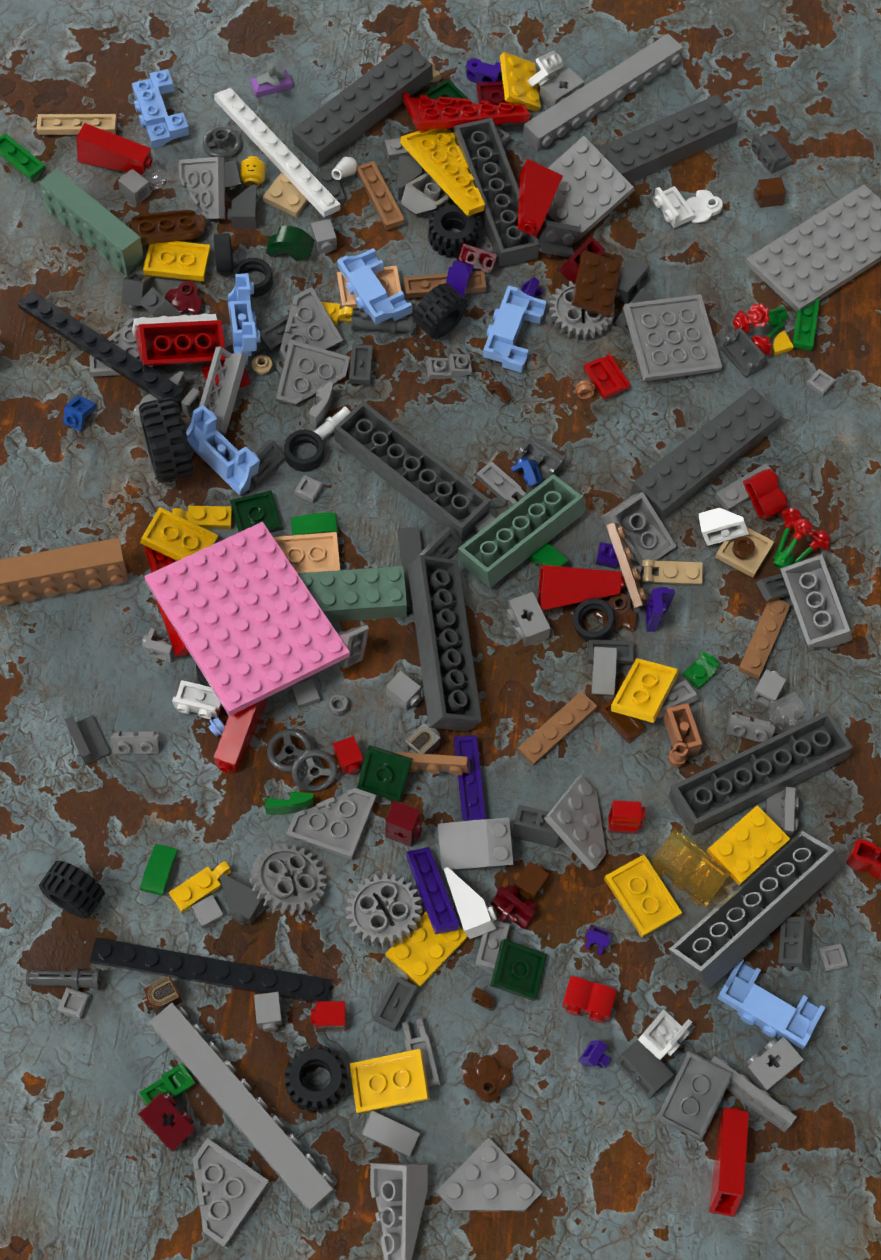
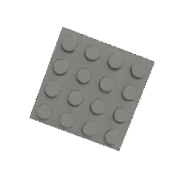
(588, 187)
(672, 337)

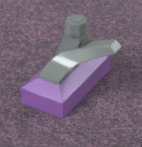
(271, 82)

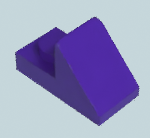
(459, 276)

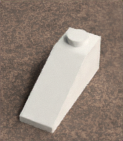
(472, 909)

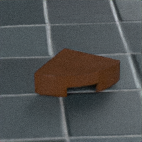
(499, 389)
(483, 999)

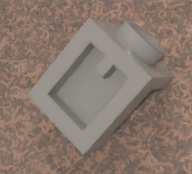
(159, 650)

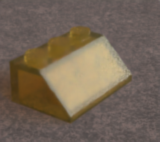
(690, 869)

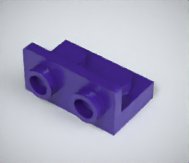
(657, 606)

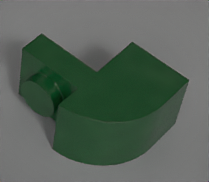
(292, 241)

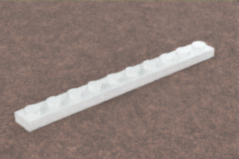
(277, 152)

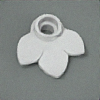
(703, 207)

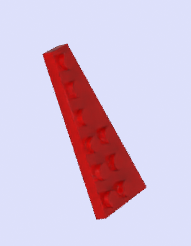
(449, 112)

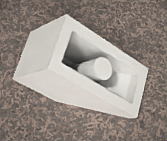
(721, 525)

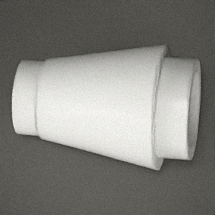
(344, 168)

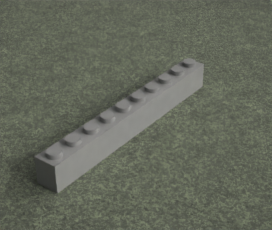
(602, 92)
(242, 1108)

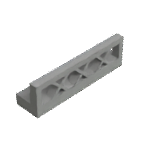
(227, 389)

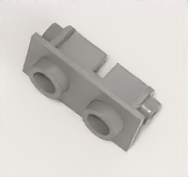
(744, 728)
(130, 744)

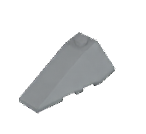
(423, 195)
(400, 1201)

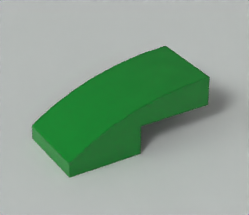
(314, 523)
(548, 556)
(297, 802)
(158, 869)
(173, 1082)

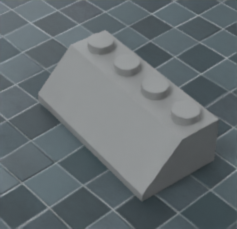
(816, 603)

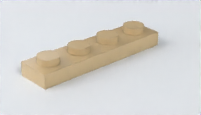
(72, 123)

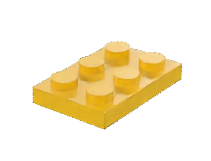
(515, 84)
(177, 260)
(176, 535)
(644, 690)
(748, 845)
(643, 896)
(424, 951)
(389, 1081)

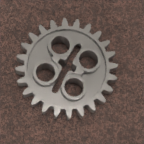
(562, 312)
(288, 879)
(364, 920)

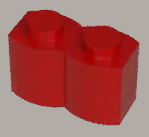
(765, 493)
(626, 816)
(865, 857)
(589, 999)

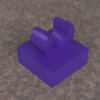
(531, 287)
(606, 556)
(598, 936)
(595, 1055)

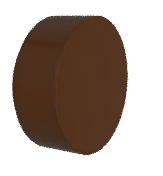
(743, 547)

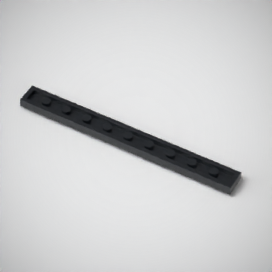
(98, 347)
(210, 971)

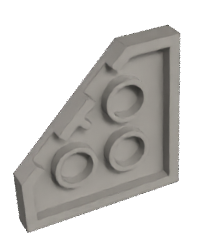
(206, 184)
(309, 323)
(124, 340)
(307, 370)
(579, 822)
(334, 823)
(488, 1184)
(224, 1191)

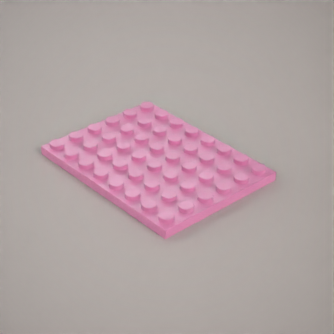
(246, 618)

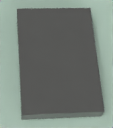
(694, 1095)

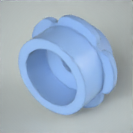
(217, 726)

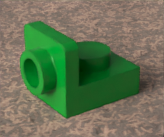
(701, 670)

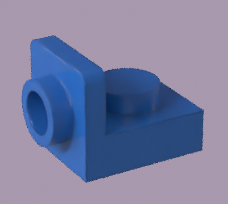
(77, 411)
(531, 471)

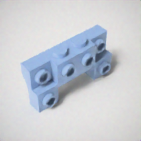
(153, 115)
(368, 290)
(242, 318)
(508, 322)
(230, 464)
(768, 1011)

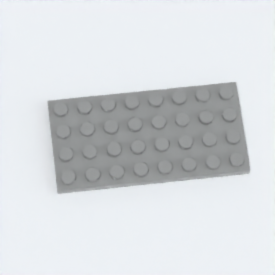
(823, 250)

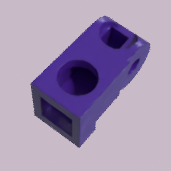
(483, 72)

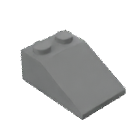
(642, 527)
(475, 843)

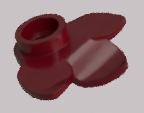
(185, 301)

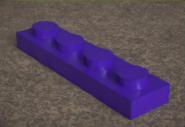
(470, 783)
(432, 891)

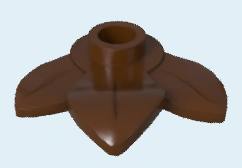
(624, 615)
(487, 1075)

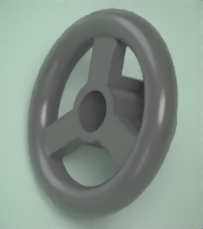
(221, 140)
(283, 756)
(312, 761)

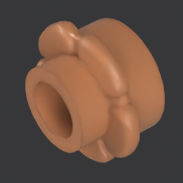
(585, 389)

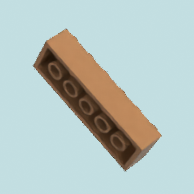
(62, 571)

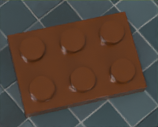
(596, 283)

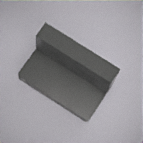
(87, 739)

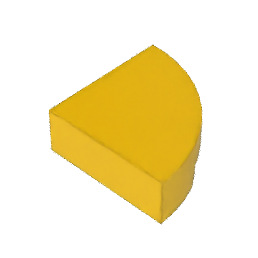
(781, 344)

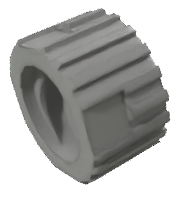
(338, 698)

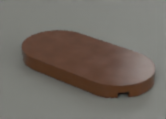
(168, 226)

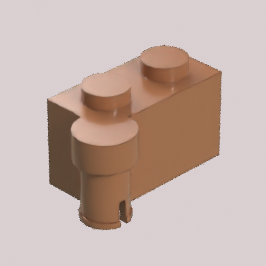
(682, 734)

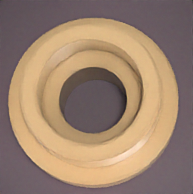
(261, 369)

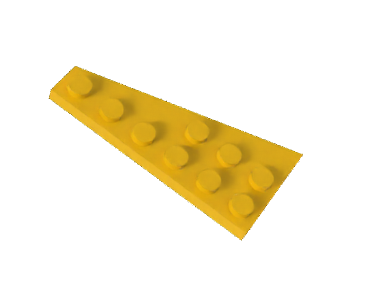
(446, 165)

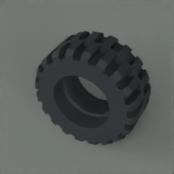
(166, 439)

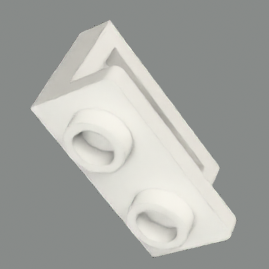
(549, 65)
(673, 206)
(197, 699)
(663, 1035)

